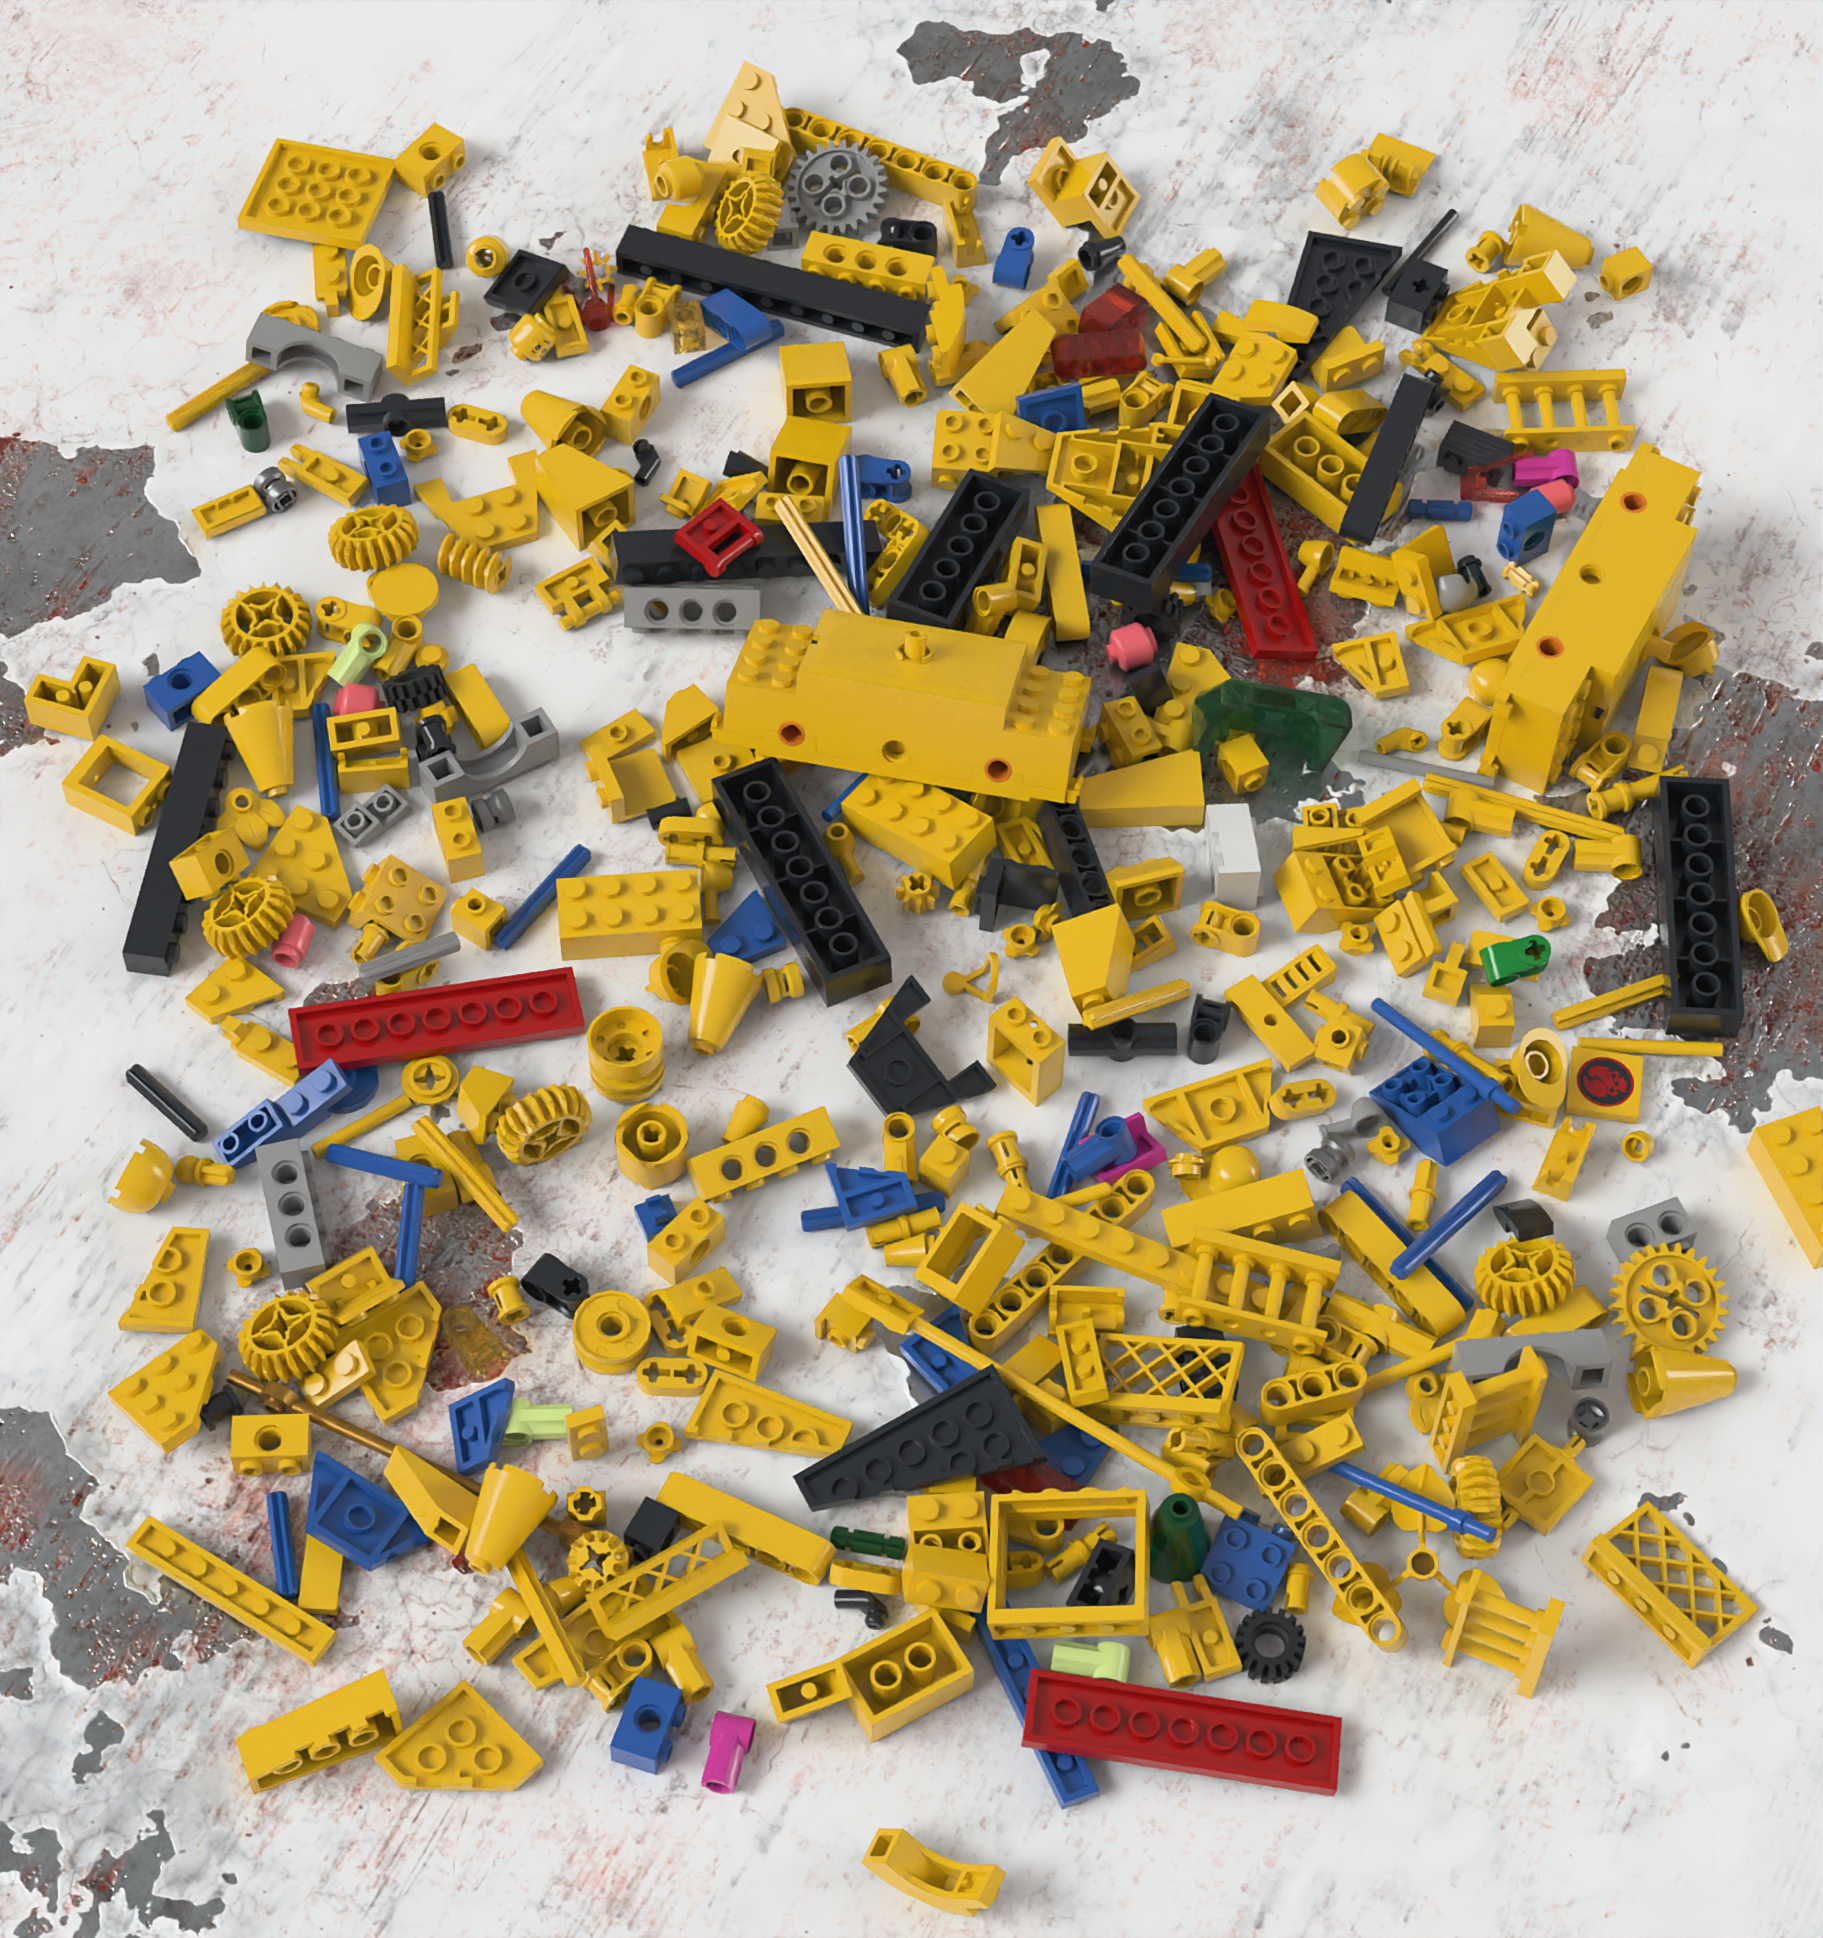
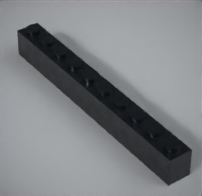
(774, 288)

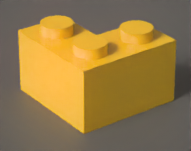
(76, 705)

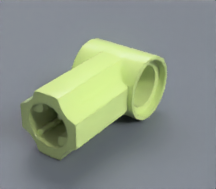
(355, 658)
(534, 1422)
(1104, 1661)

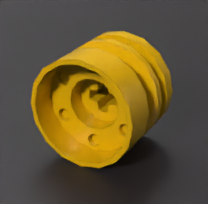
(626, 1054)

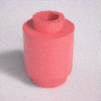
(1558, 494)
(293, 942)

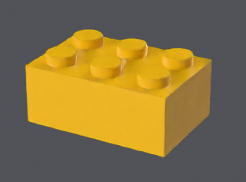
(905, 1674)

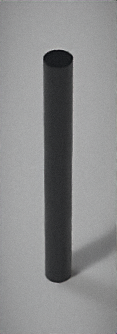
(1423, 248)

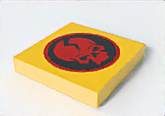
(1604, 1085)

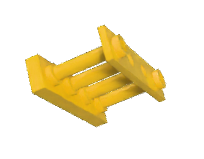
(1558, 387)
(1263, 1258)
(1487, 1409)
(1537, 1637)

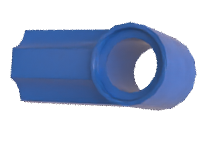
(1109, 1145)

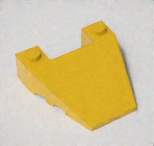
(1491, 318)
(1107, 469)

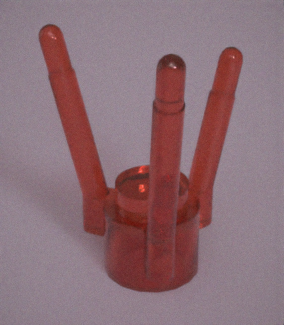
(596, 313)
(1475, 487)

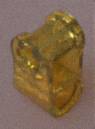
(475, 1346)

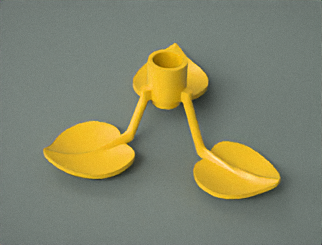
(1422, 1562)

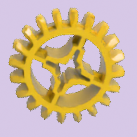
(749, 212)
(373, 537)
(264, 614)
(248, 916)
(543, 1124)
(1524, 1276)
(288, 1336)
(1477, 1492)

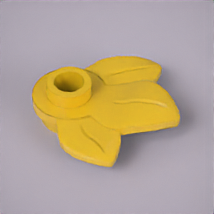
(251, 821)
(1424, 1404)

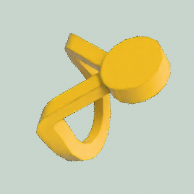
(955, 983)

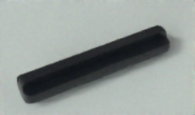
(440, 230)
(166, 1102)

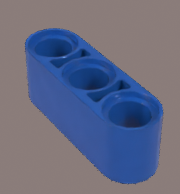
(735, 319)

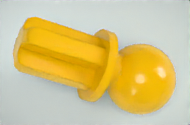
(203, 1172)

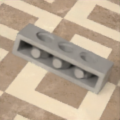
(675, 595)
(280, 1163)

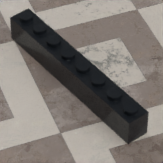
(656, 558)
(186, 817)

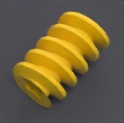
(473, 567)

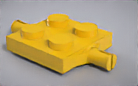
(1541, 1483)

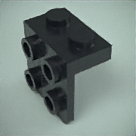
(1015, 886)

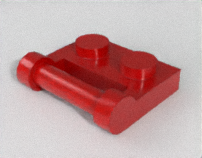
(711, 529)

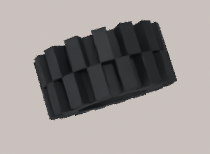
(1164, 620)
(415, 688)
(1274, 1624)

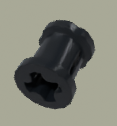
(221, 1407)

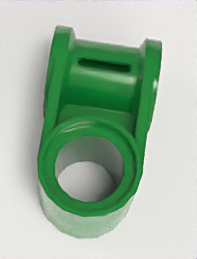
(1509, 960)

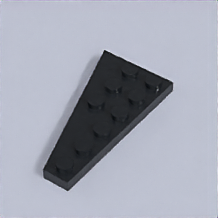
(1333, 284)
(944, 1440)

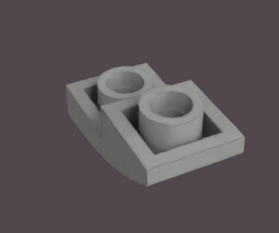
(377, 815)

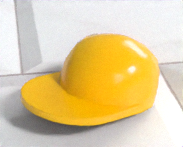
(1486, 678)
(1223, 1171)

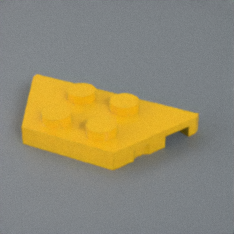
(1473, 632)
(1217, 1109)

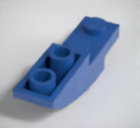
(286, 1118)

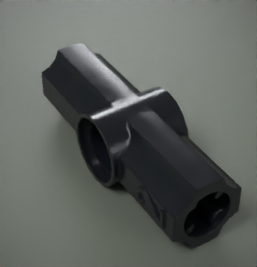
(396, 414)
(1141, 1037)

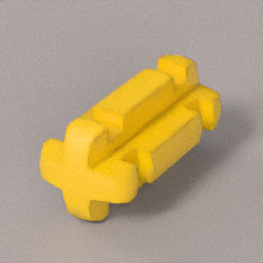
(1521, 579)

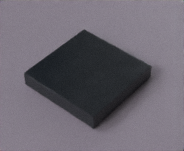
(526, 283)

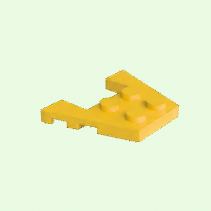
(1255, 365)
(494, 518)

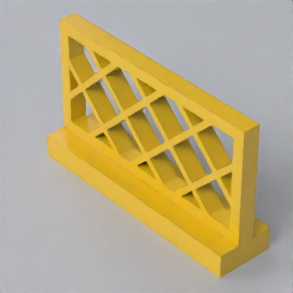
(1165, 1410)
(1650, 1598)

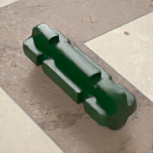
(868, 1542)

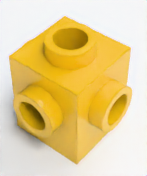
(1345, 1055)

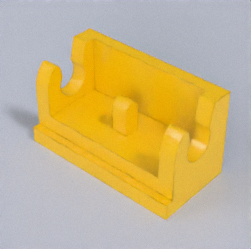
(655, 155)
(963, 234)
(373, 773)
(1564, 1160)
(1079, 1303)

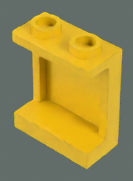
(1414, 828)

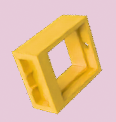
(92, 767)
(1023, 1054)
(986, 1267)

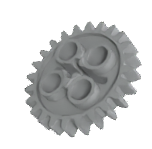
(820, 171)

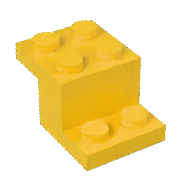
(1083, 189)

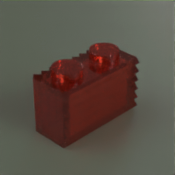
(1114, 311)

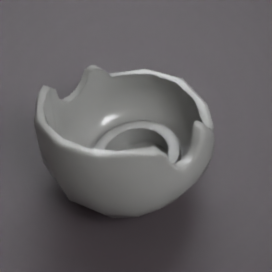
(1455, 593)

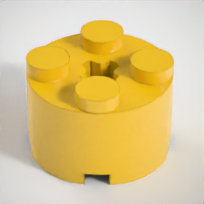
(1353, 190)
(652, 1144)

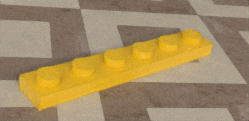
(231, 1591)

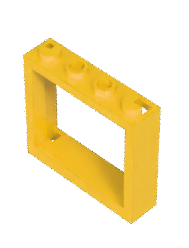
(1067, 1621)

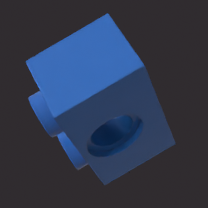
(384, 469)
(1526, 528)
(175, 690)
(647, 1703)

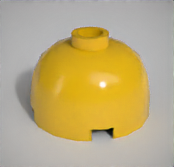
(145, 1180)

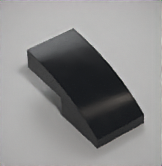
(1524, 1219)

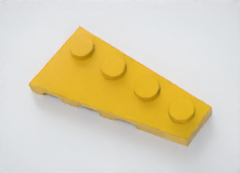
(587, 1638)

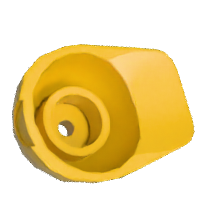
(1761, 924)

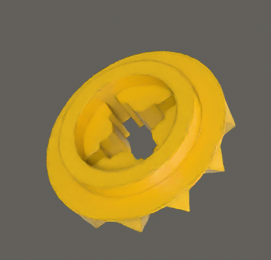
(416, 1074)
(603, 1543)

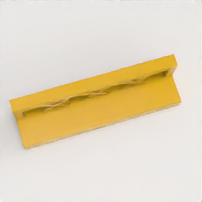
(405, 324)
(671, 1594)

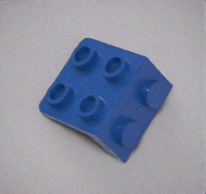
(1249, 1559)

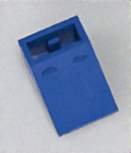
(1437, 1110)

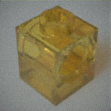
(686, 327)

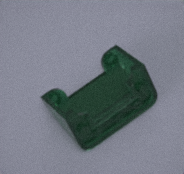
(1310, 720)

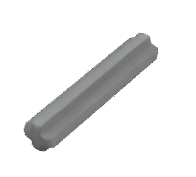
(409, 957)

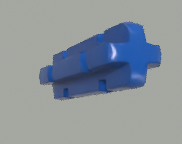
(1439, 510)

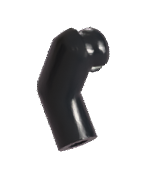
(648, 461)

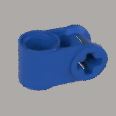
(1015, 259)
(880, 476)

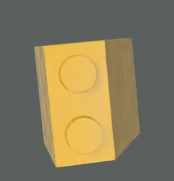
(816, 381)
(807, 459)
(583, 493)
(1095, 955)

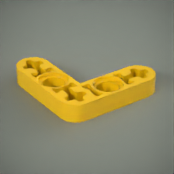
(902, 548)

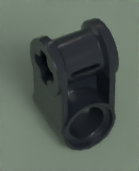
(909, 236)
(432, 737)
(1207, 1024)
(556, 1285)

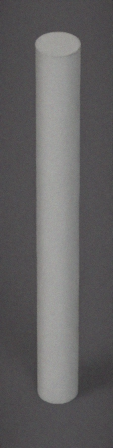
(1421, 769)

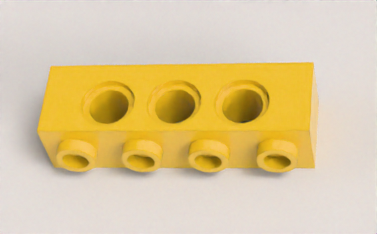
(868, 265)
(811, 1126)

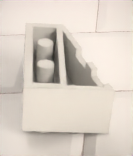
(1233, 855)

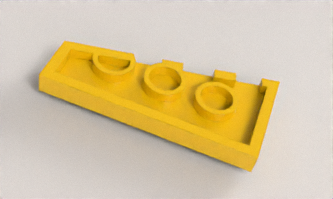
(759, 1418)

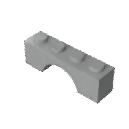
(280, 342)
(523, 746)
(1574, 1357)

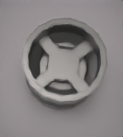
(278, 492)
(492, 811)
(1327, 1159)
(1591, 1414)

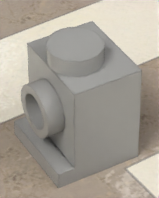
(786, 233)

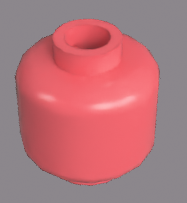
(1131, 646)
(356, 699)

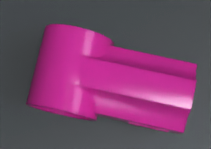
(1543, 470)
(729, 1742)

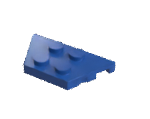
(358, 1516)

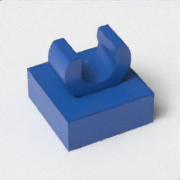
(654, 1215)

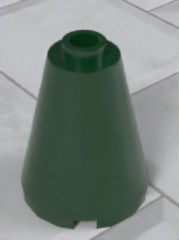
(1177, 1540)

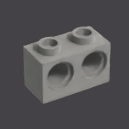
(1647, 1228)

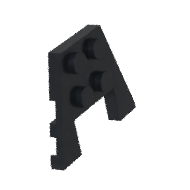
(898, 1069)

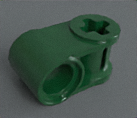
(250, 421)

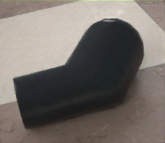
(865, 1601)

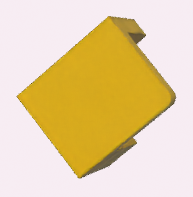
(1439, 900)

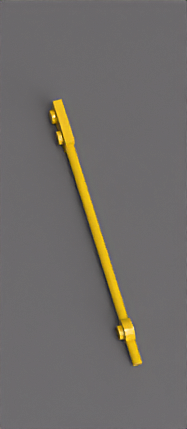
(902, 1316)

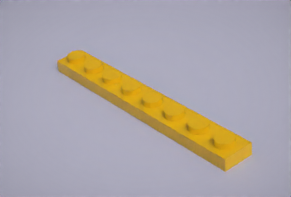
(1119, 1247)

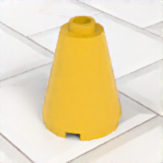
(1538, 233)
(564, 421)
(266, 744)
(719, 1000)
(1676, 1380)
(505, 1516)

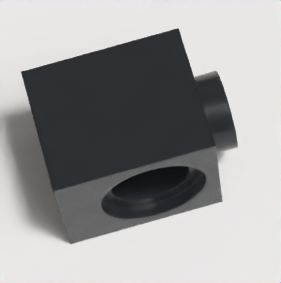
(652, 1529)

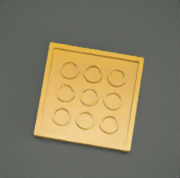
(317, 194)

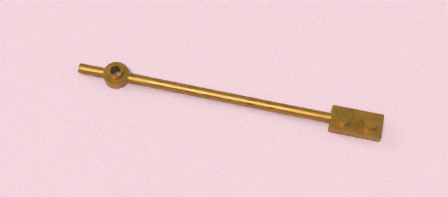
(282, 1400)

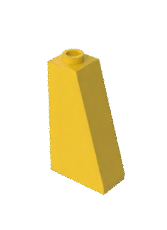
(1006, 367)
(1146, 794)

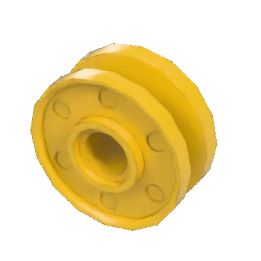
(611, 1312)

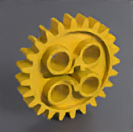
(1679, 1272)

